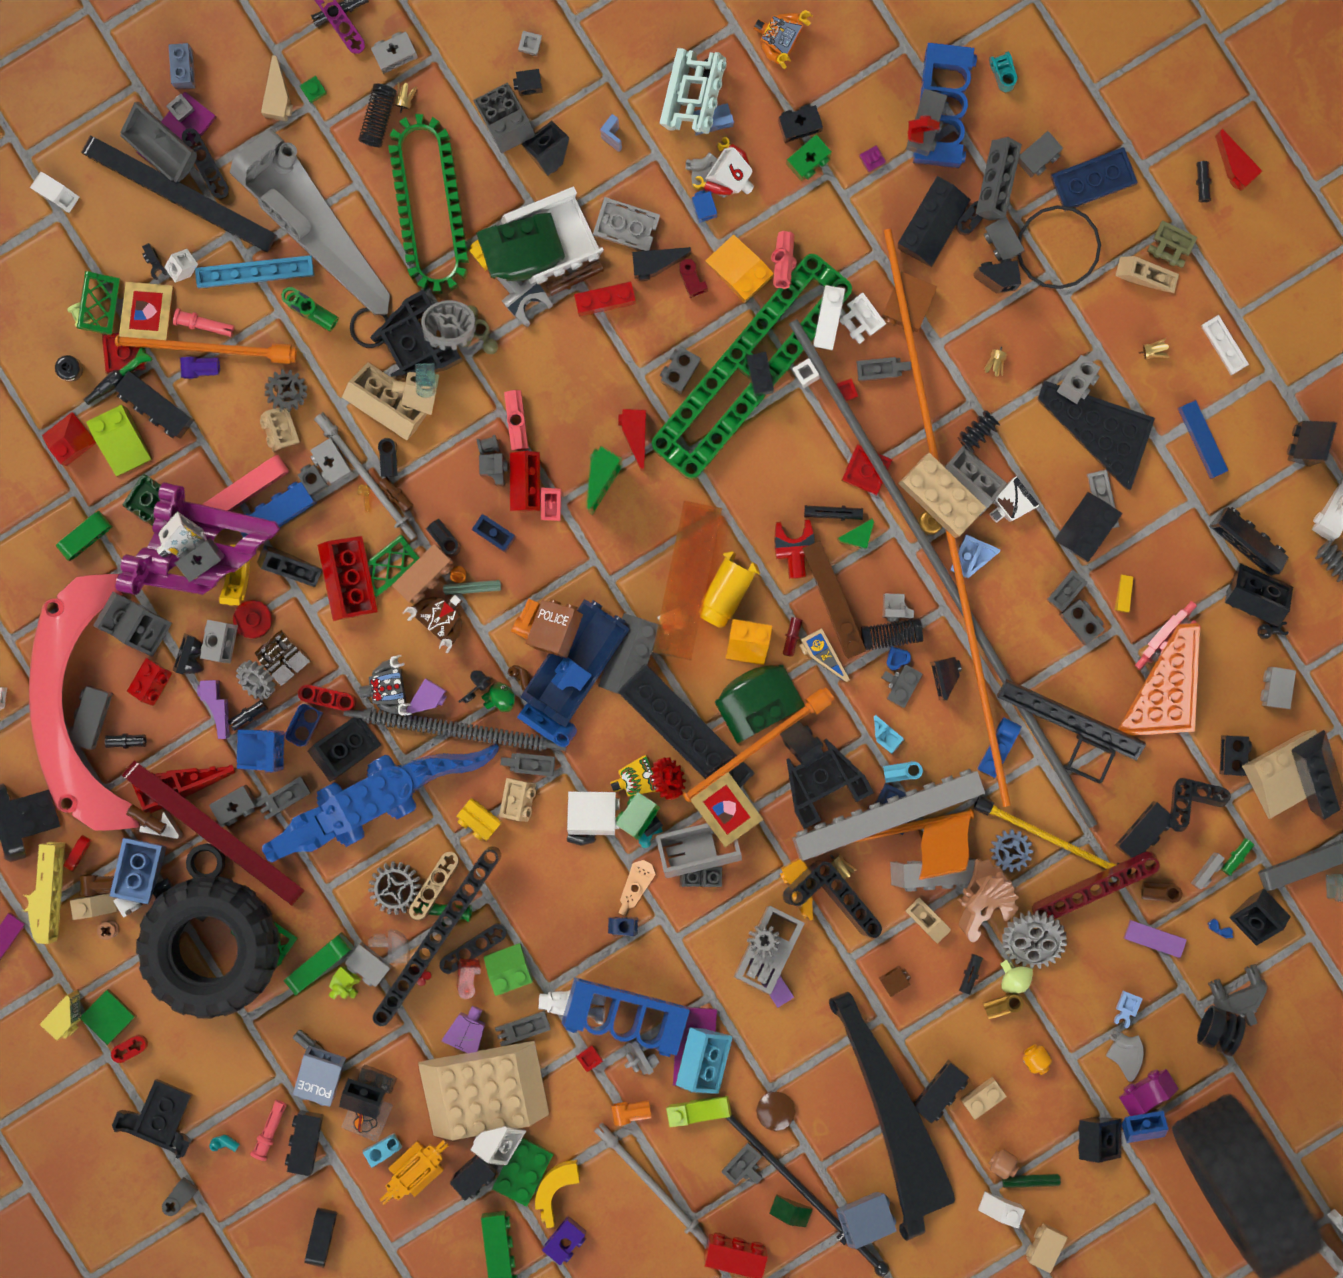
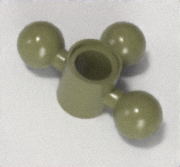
(490, 346)

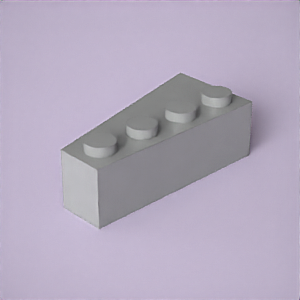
(908, 876)

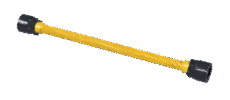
(987, 807)

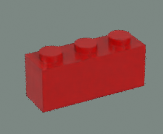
(605, 299)
(524, 481)

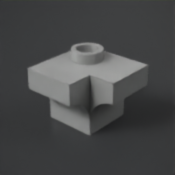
(895, 607)

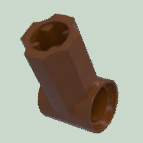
(95, 884)
(1159, 892)

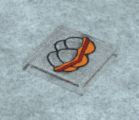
(367, 1126)

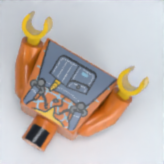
(781, 35)

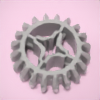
(392, 879)

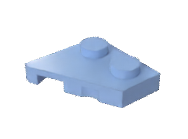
(974, 555)

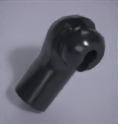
(581, 840)

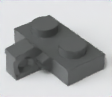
(902, 684)
(743, 1165)

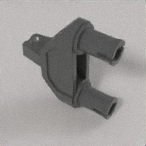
(1243, 1001)

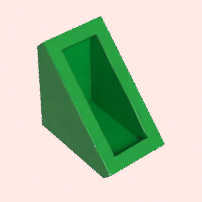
(859, 536)

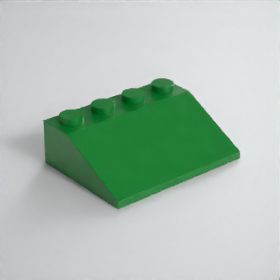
(602, 473)

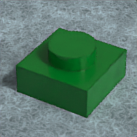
(313, 89)

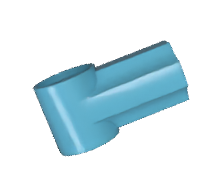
(899, 772)

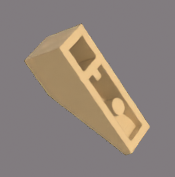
(276, 98)
(1146, 274)

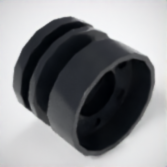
(1221, 1031)

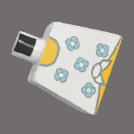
(179, 536)

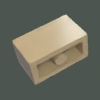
(983, 1098)
(1046, 1247)

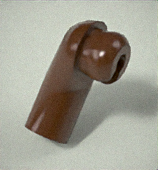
(520, 674)

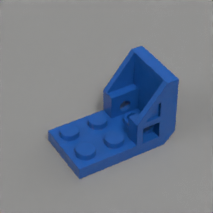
(260, 750)

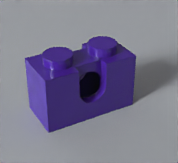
(570, 1230)

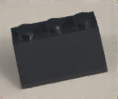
(1088, 526)
(1259, 595)

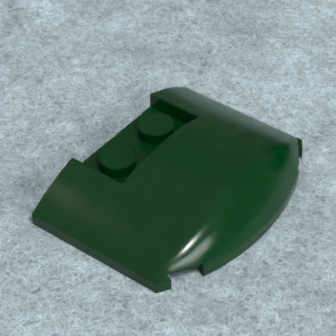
(521, 247)
(758, 700)

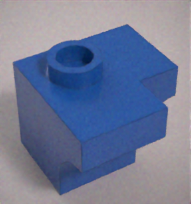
(570, 674)

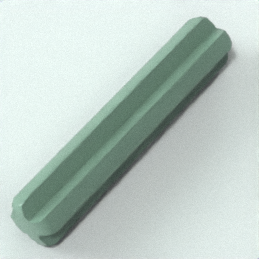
(472, 587)

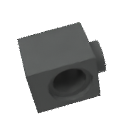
(314, 488)

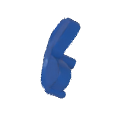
(1225, 932)

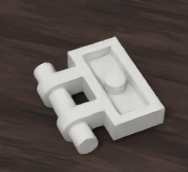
(865, 314)

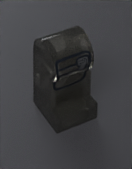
(377, 1078)

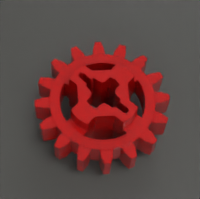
(668, 778)

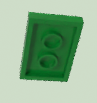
(523, 1172)

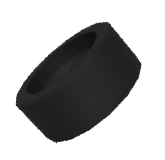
(205, 847)

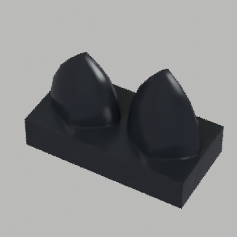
(183, 662)

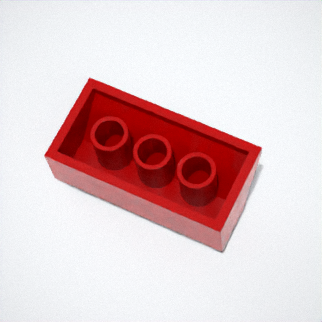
(347, 578)

